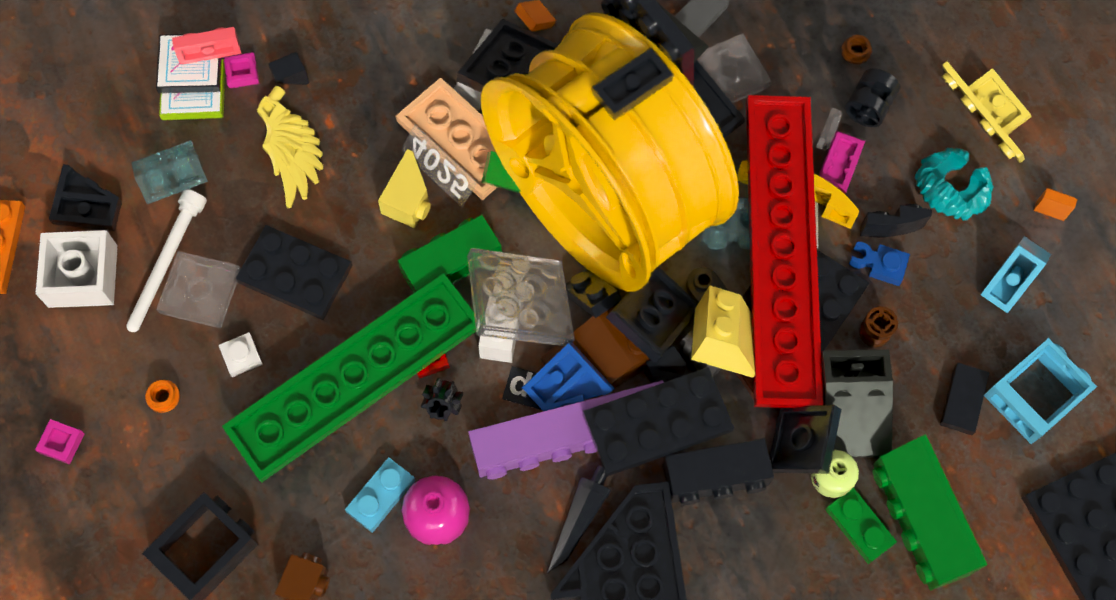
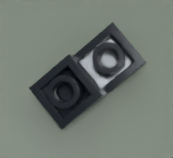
(905, 221)

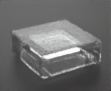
(829, 129)

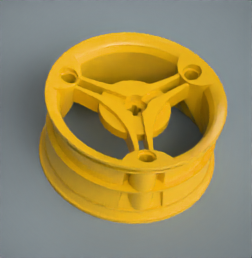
(604, 187)

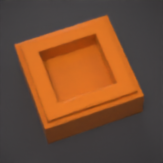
(535, 15)
(1055, 204)

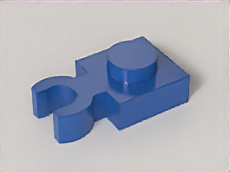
(885, 262)

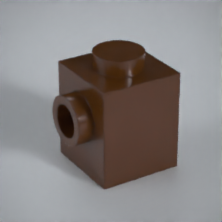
(303, 578)

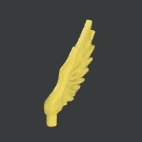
(290, 146)

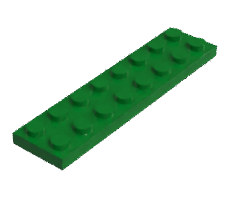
(351, 377)

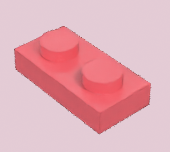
(206, 45)

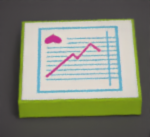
(193, 105)

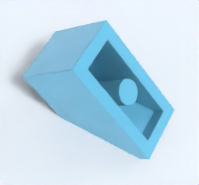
(1016, 274)

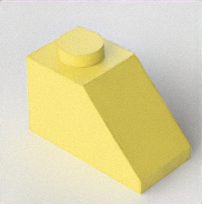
(405, 194)

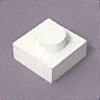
(240, 354)

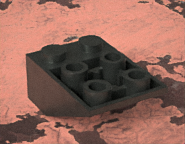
(863, 388)

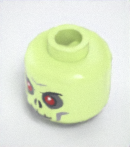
(838, 482)

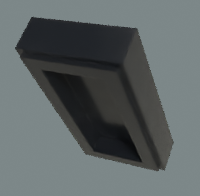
(964, 399)

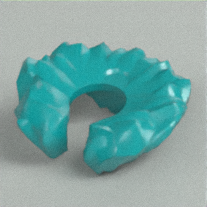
(942, 194)

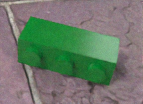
(447, 254)

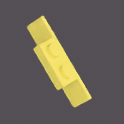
(996, 105)

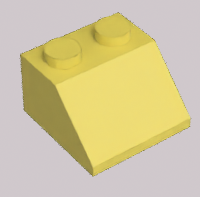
(724, 332)

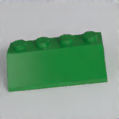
(928, 514)

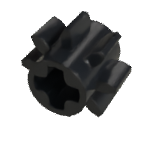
(442, 399)

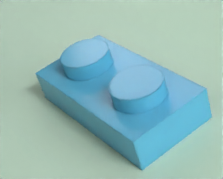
(380, 495)

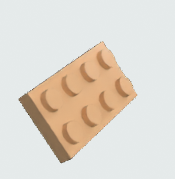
(453, 127)

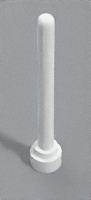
(190, 205)

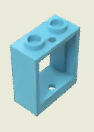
(1019, 412)

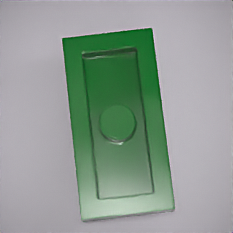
(861, 525)

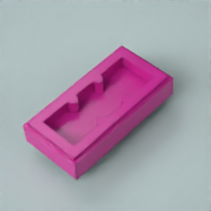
(841, 160)

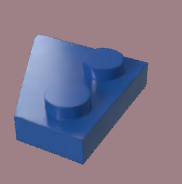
(566, 380)

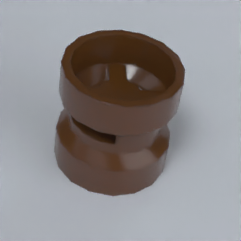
(871, 329)

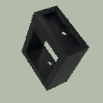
(221, 569)

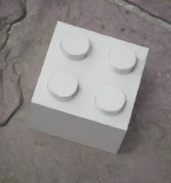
(76, 269)

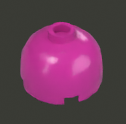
(435, 510)

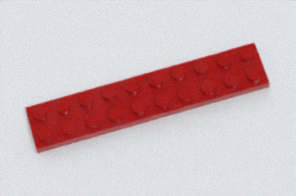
(783, 252)

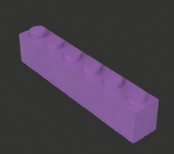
(537, 437)

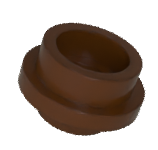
(859, 43)

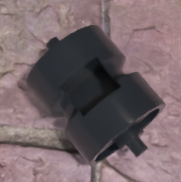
(872, 97)

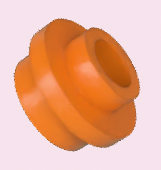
(156, 390)

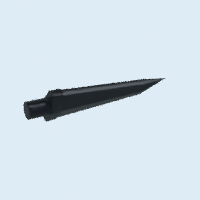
(584, 507)

